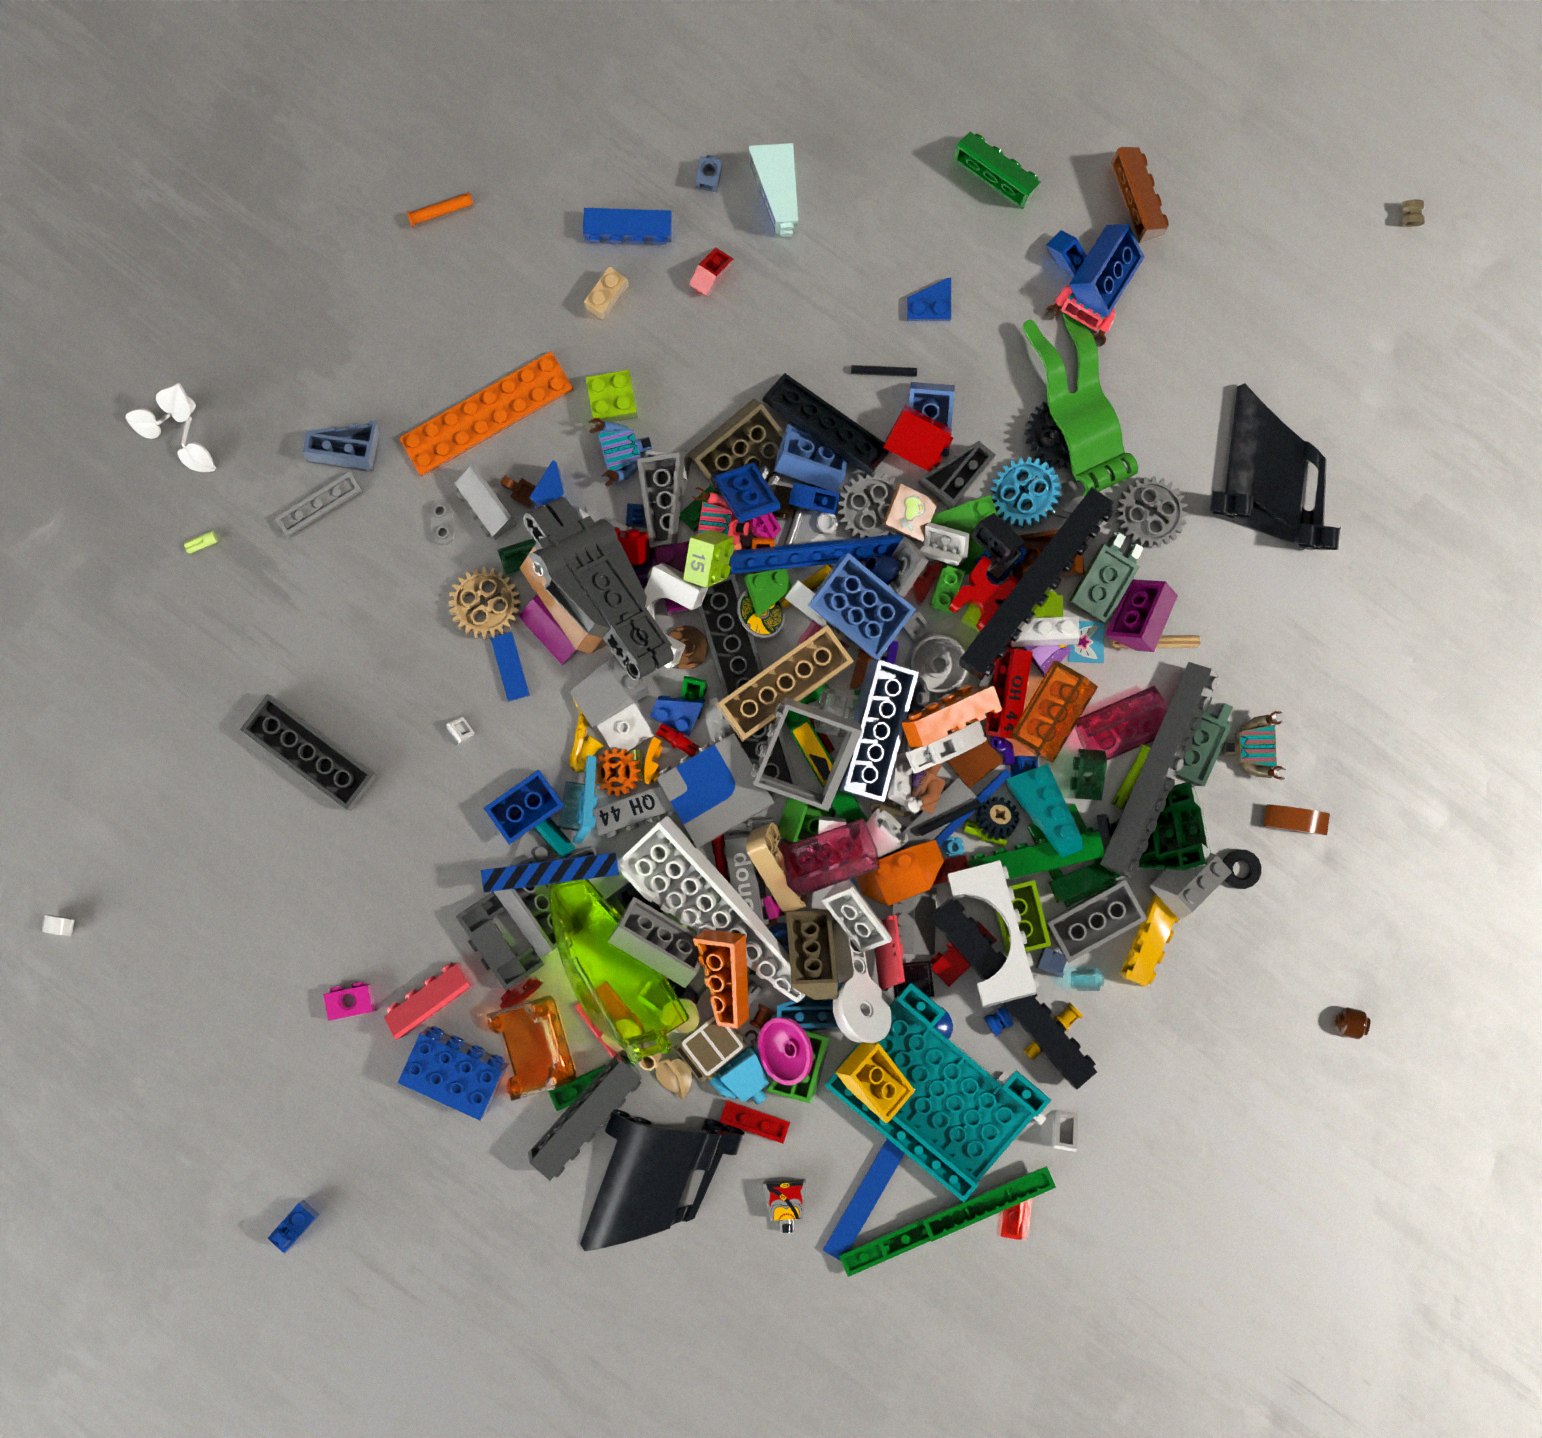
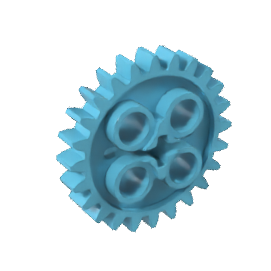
(1041, 502)

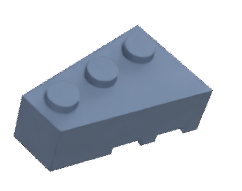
(343, 446)

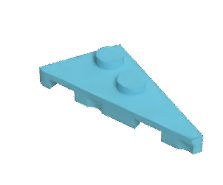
(587, 802)

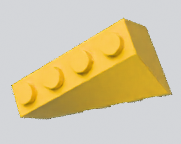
(1149, 943)

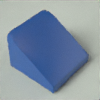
(1023, 764)

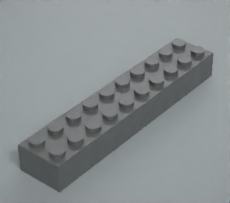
(736, 664)

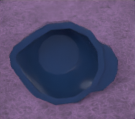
(884, 567)

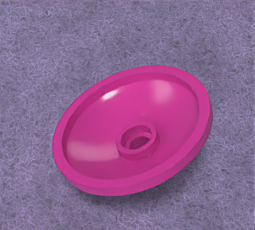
(785, 1051)

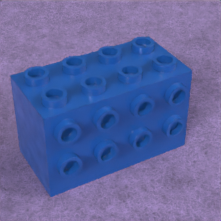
(453, 1072)

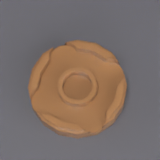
(695, 649)

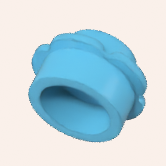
(947, 847)

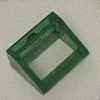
(514, 555)

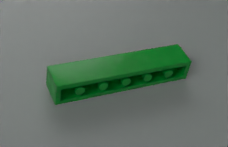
(1043, 856)

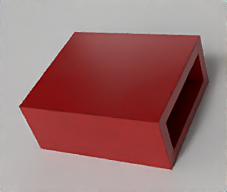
(918, 438)

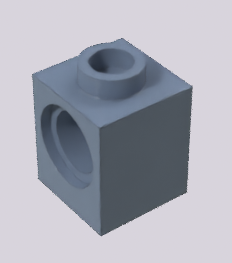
(705, 182)

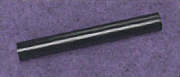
(883, 370)
(937, 823)

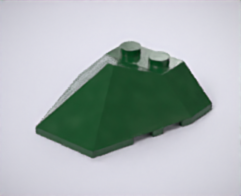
(1180, 833)

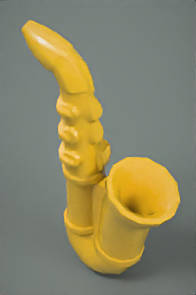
(582, 748)

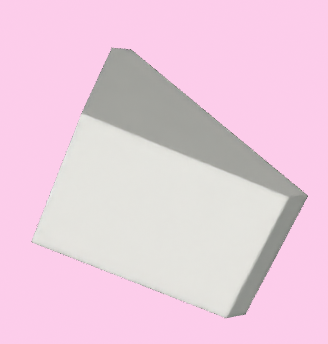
(1065, 1131)

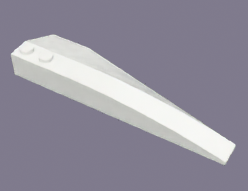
(686, 884)

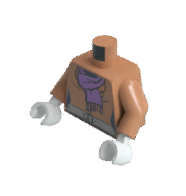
(925, 790)

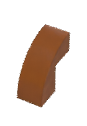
(1296, 819)

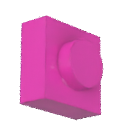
(772, 908)

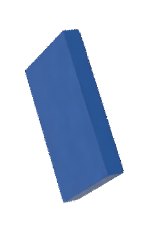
(746, 492)

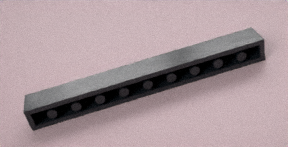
(1036, 584)
(1027, 1011)

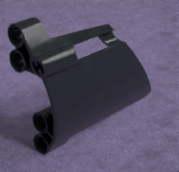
(1268, 478)
(650, 1176)

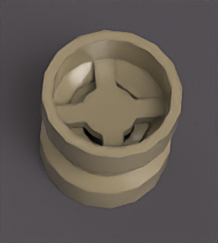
(1413, 213)

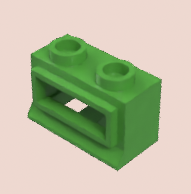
(947, 587)

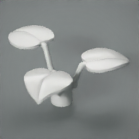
(175, 403)

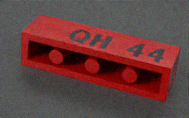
(1010, 684)

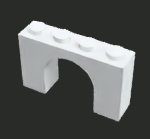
(668, 583)

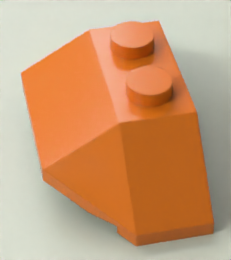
(903, 874)

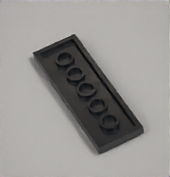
(826, 424)

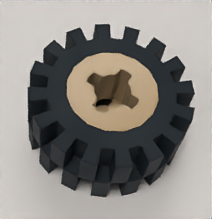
(1001, 826)

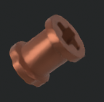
(762, 1016)

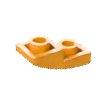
(651, 768)

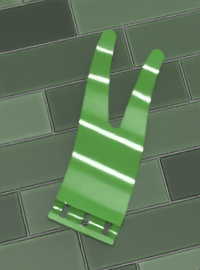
(1086, 415)

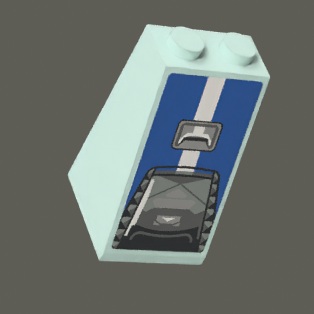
(775, 176)

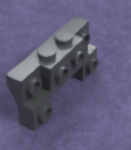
(492, 944)

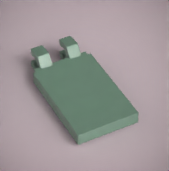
(1107, 578)
(1206, 745)

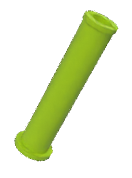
(1129, 782)

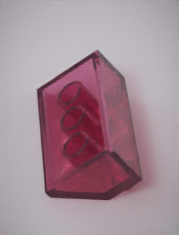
(1123, 723)
(830, 858)

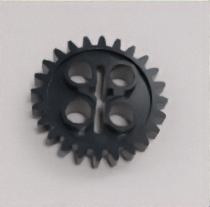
(1051, 452)

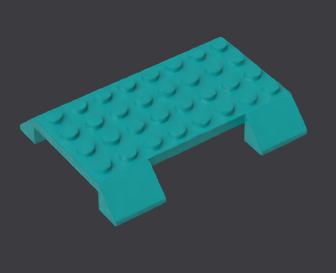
(959, 1110)

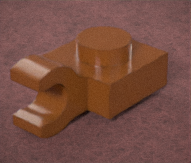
(521, 490)

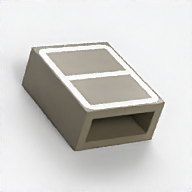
(709, 1048)

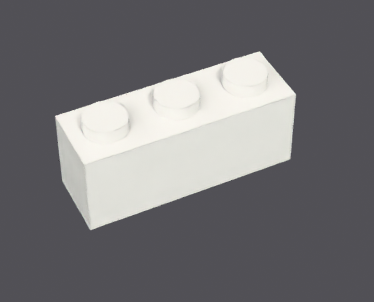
(1049, 632)

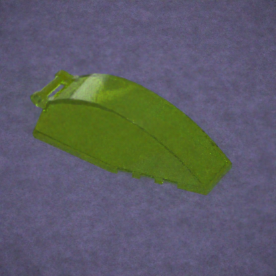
(614, 989)

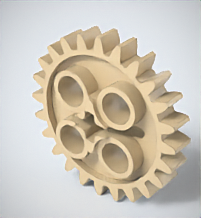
(494, 619)

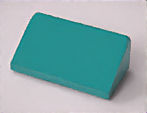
(555, 838)

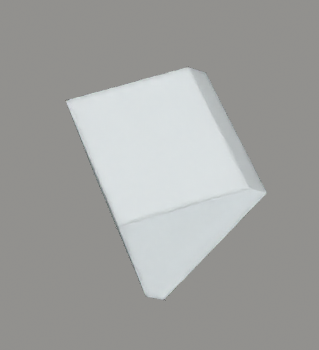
(460, 730)

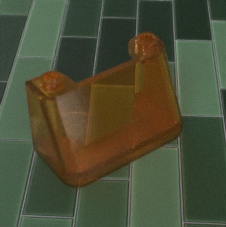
(534, 1046)

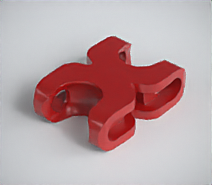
(983, 593)

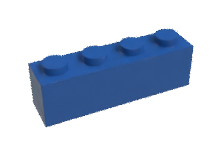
(627, 225)

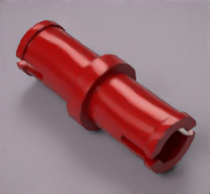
(677, 740)

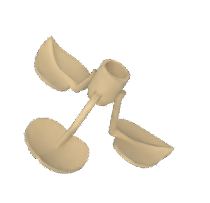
(671, 1074)

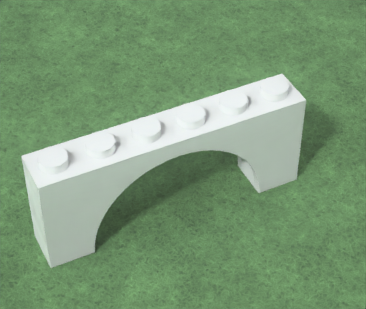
(990, 886)

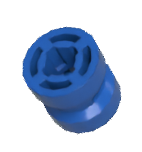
(998, 1021)

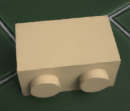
(606, 293)

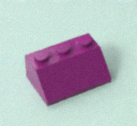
(1142, 614)
(547, 630)

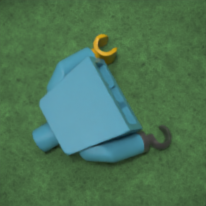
(743, 1075)

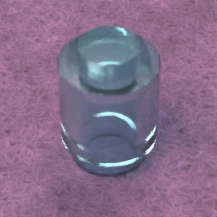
(1087, 979)

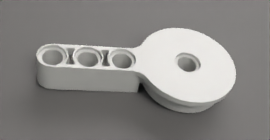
(943, 647)
(860, 1004)

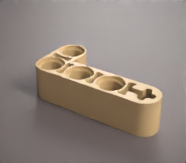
(770, 864)

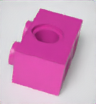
(338, 1009)

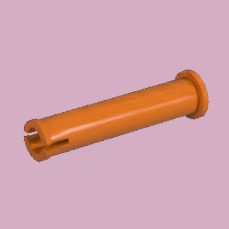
(439, 209)

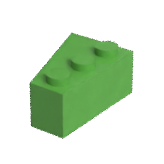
(806, 1089)

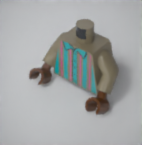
(1257, 746)

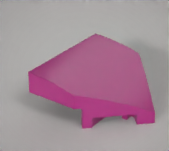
(765, 526)

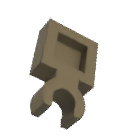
(888, 806)

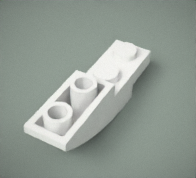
(800, 597)
(947, 747)
(901, 777)

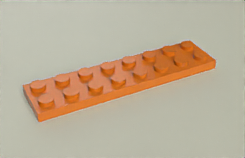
(486, 413)

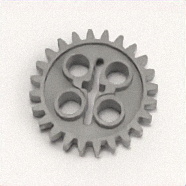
(853, 515)
(1141, 528)

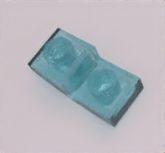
(571, 803)

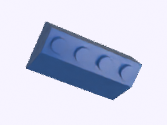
(1107, 269)

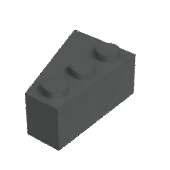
(956, 476)

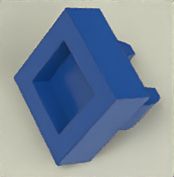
(635, 515)

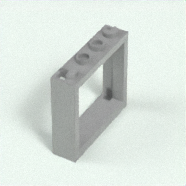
(839, 767)

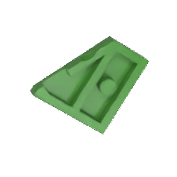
(767, 588)

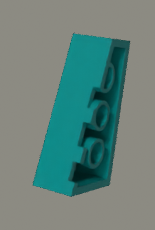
(1044, 803)

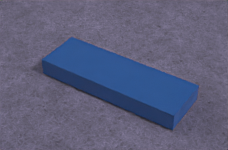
(510, 666)

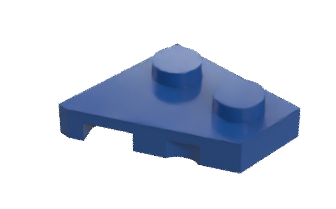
(931, 303)
(677, 712)

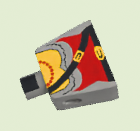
(785, 1201)

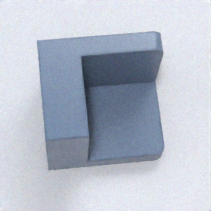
(1051, 962)

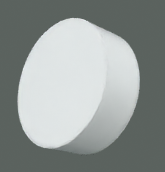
(827, 523)

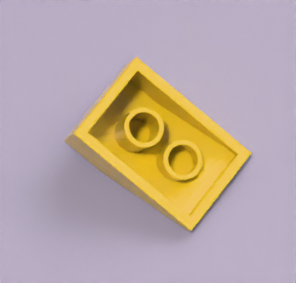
(875, 1080)

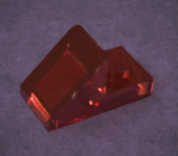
(921, 587)

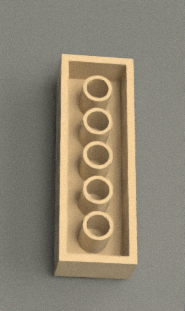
(790, 677)

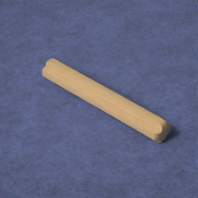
(1171, 641)

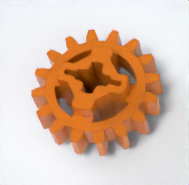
(609, 778)

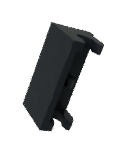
(997, 538)

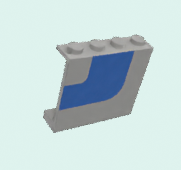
(714, 790)

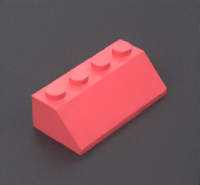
(428, 1001)

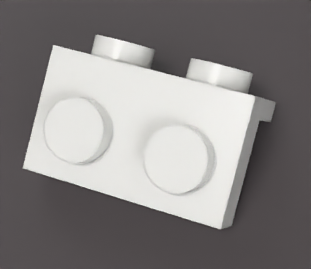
(945, 544)

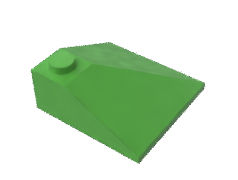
(965, 519)

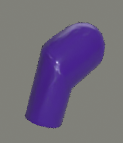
(1004, 747)

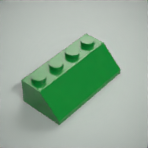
(996, 169)

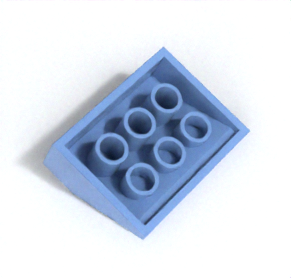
(861, 606)

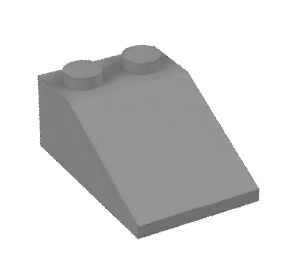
(607, 692)

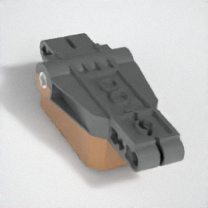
(592, 588)

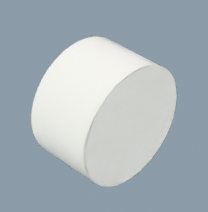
(58, 925)

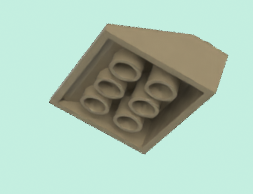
(741, 440)

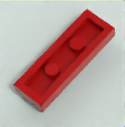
(754, 1121)

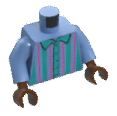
(619, 449)

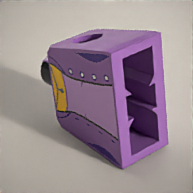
(1045, 655)

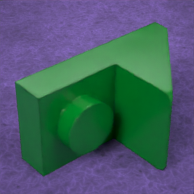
(693, 689)

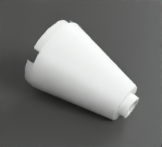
(886, 832)

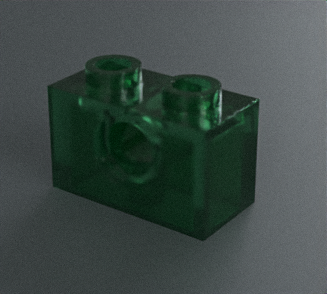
(1090, 786)

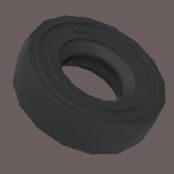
(1254, 865)

